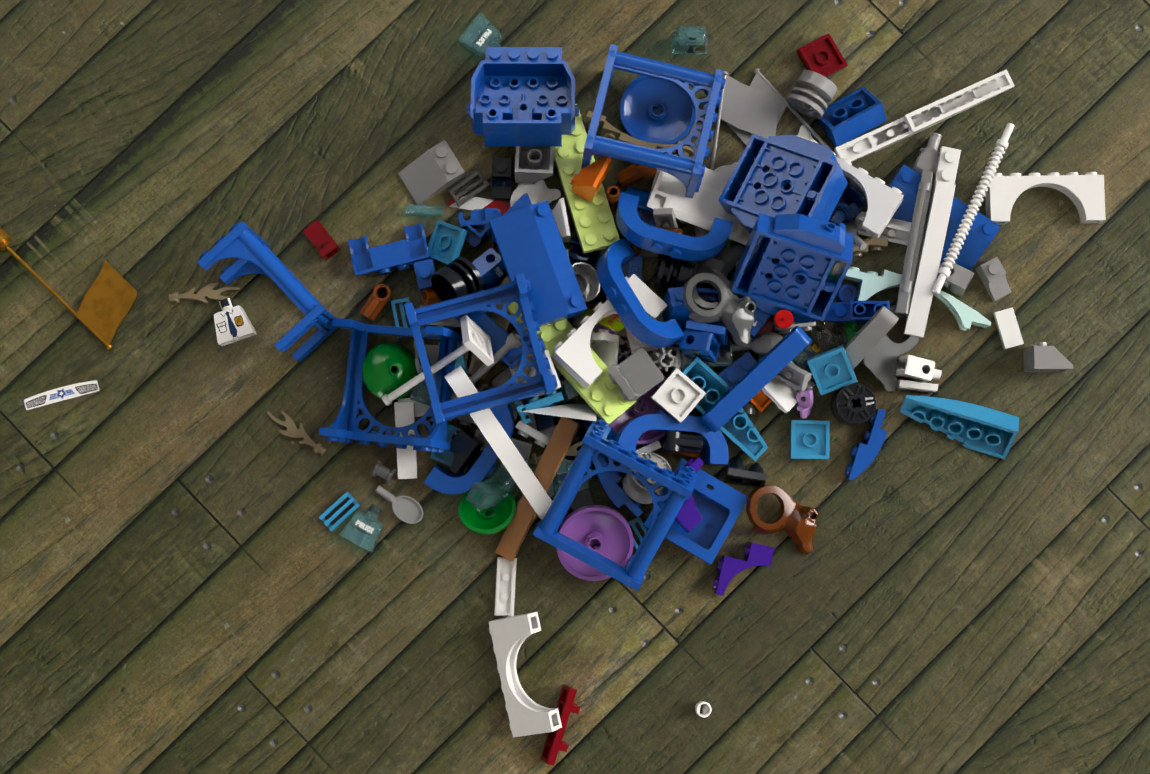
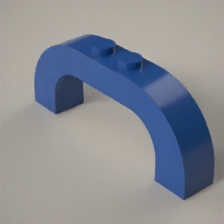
(666, 241)
(627, 304)
(714, 443)
(450, 483)

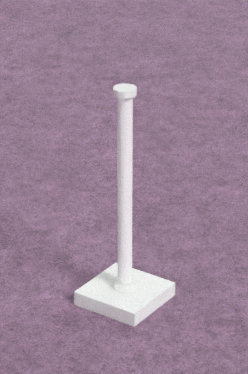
(473, 339)

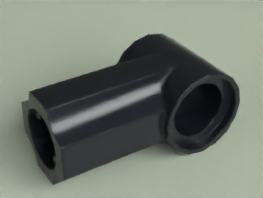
(678, 442)

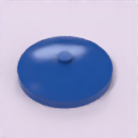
(656, 111)

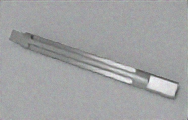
(914, 243)

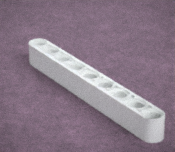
(502, 445)

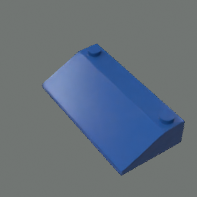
(978, 237)
(534, 247)

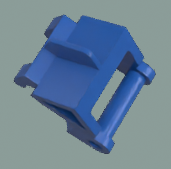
(478, 224)

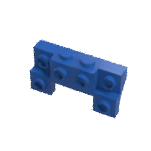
(391, 255)
(498, 336)

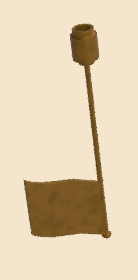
(103, 304)

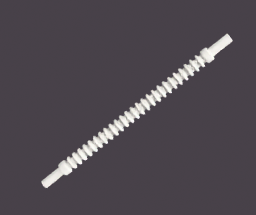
(1001, 145)

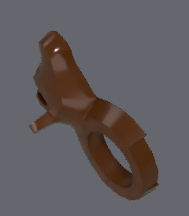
(794, 519)

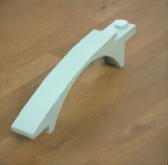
(871, 284)

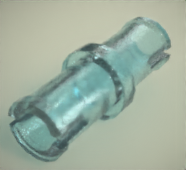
(424, 210)

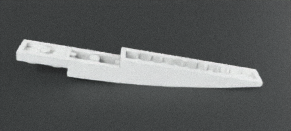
(925, 117)
(932, 241)

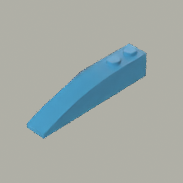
(971, 424)
(739, 427)

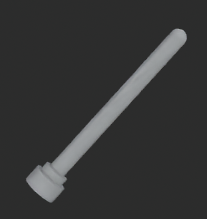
(513, 341)

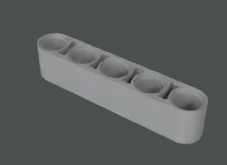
(870, 335)

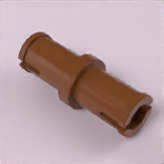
(613, 194)

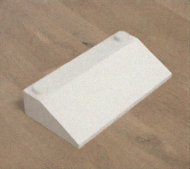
(699, 210)

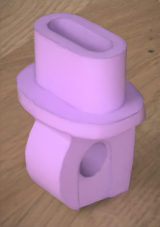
(805, 404)

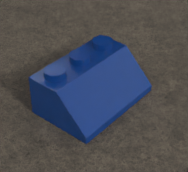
(852, 116)

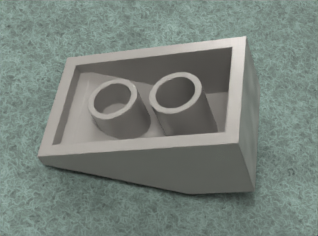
(432, 173)

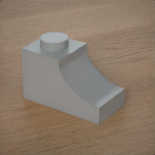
(994, 278)

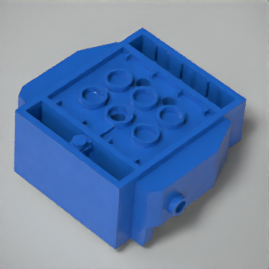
(498, 103)
(794, 162)
(802, 248)

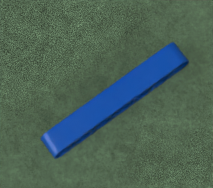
(756, 379)

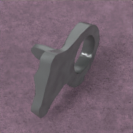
(719, 266)
(733, 311)
(882, 359)

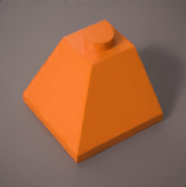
(590, 178)

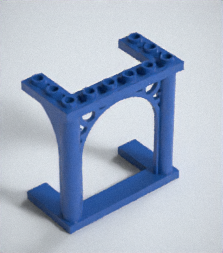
(684, 168)
(255, 257)
(512, 292)
(346, 425)
(678, 487)

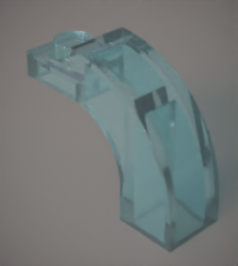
(492, 491)

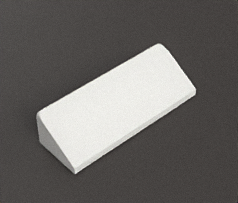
(895, 231)

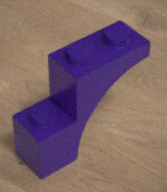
(688, 515)
(729, 567)

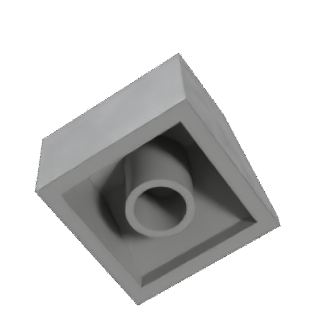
(533, 163)
(1044, 359)

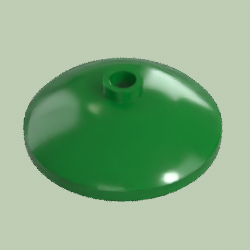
(378, 365)
(480, 523)

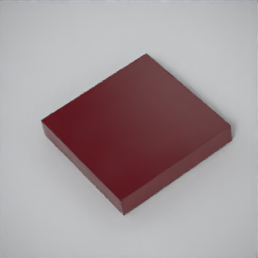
(822, 56)

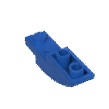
(854, 312)
(864, 454)
(616, 493)

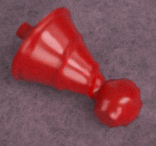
(783, 318)

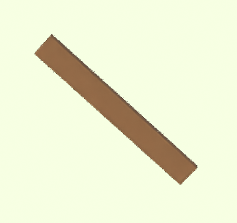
(545, 473)

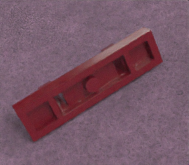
(554, 739)

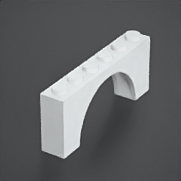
(1084, 191)
(880, 198)
(575, 352)
(524, 714)

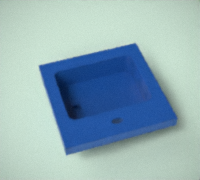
(719, 513)

